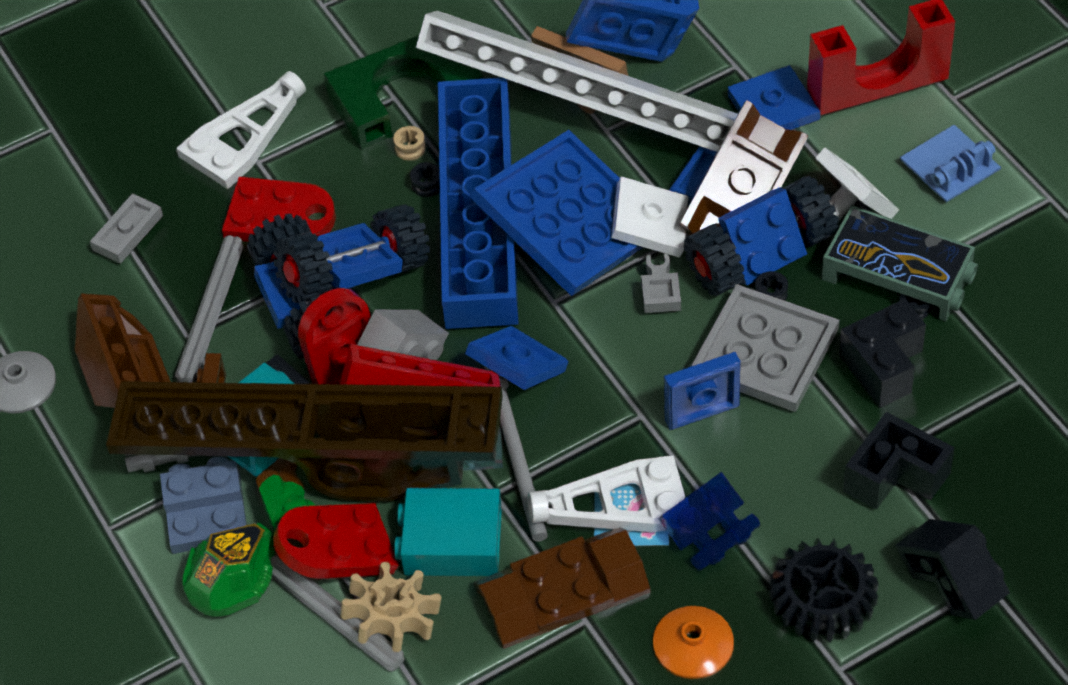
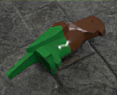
(280, 490)

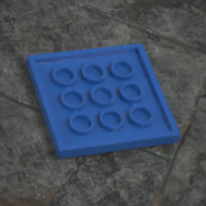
(559, 211)

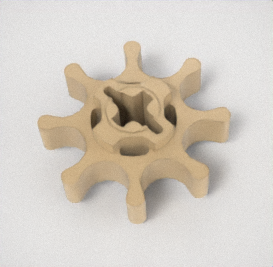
(390, 606)

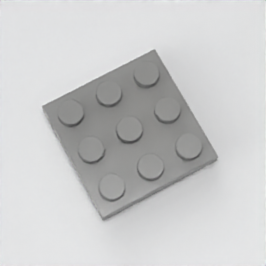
(775, 342)

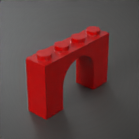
(919, 61)

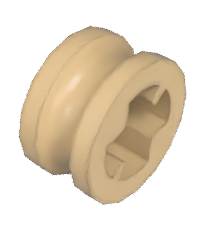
(410, 134)

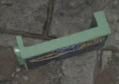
(901, 259)

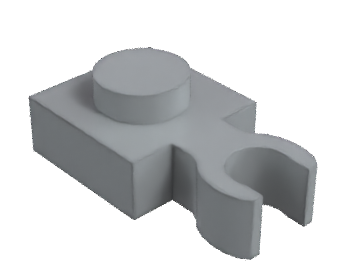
(660, 287)

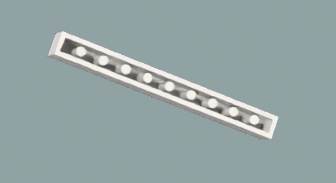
(575, 80)

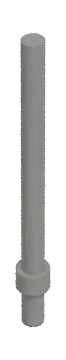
(518, 459)

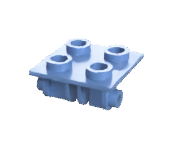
(951, 162)

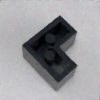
(880, 350)
(895, 455)
(958, 563)

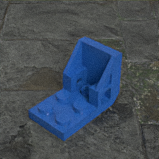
(632, 26)

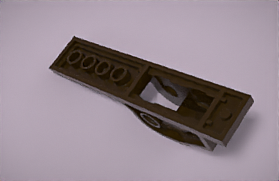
(281, 421)

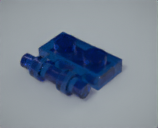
(703, 510)

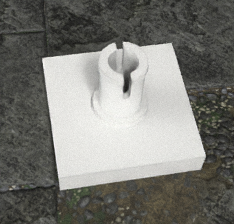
(853, 188)

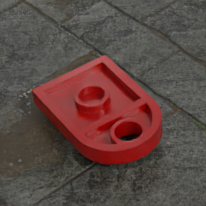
(264, 198)
(328, 338)
(335, 541)

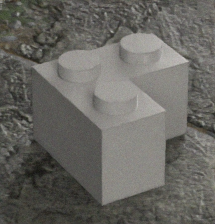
(404, 333)

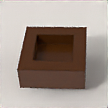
(213, 369)

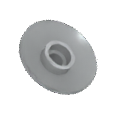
(32, 385)

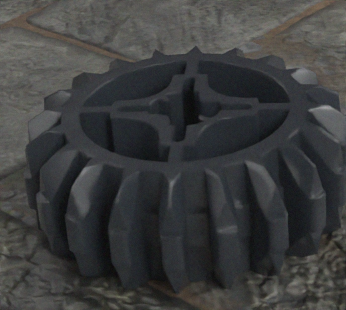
(835, 606)

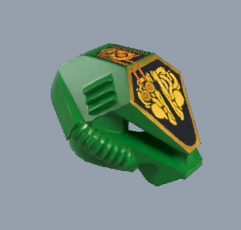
(229, 570)

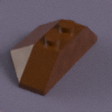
(113, 348)

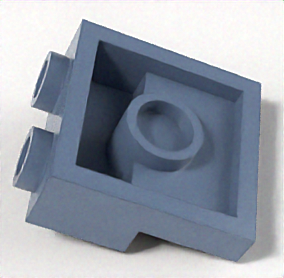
(202, 501)

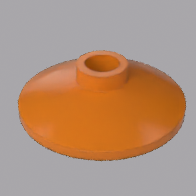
(693, 656)

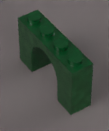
(356, 85)

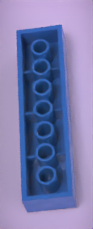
(475, 250)

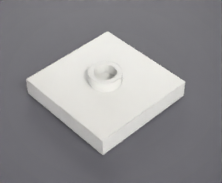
(649, 216)

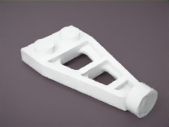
(222, 162)
(657, 482)

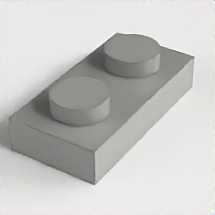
(126, 228)

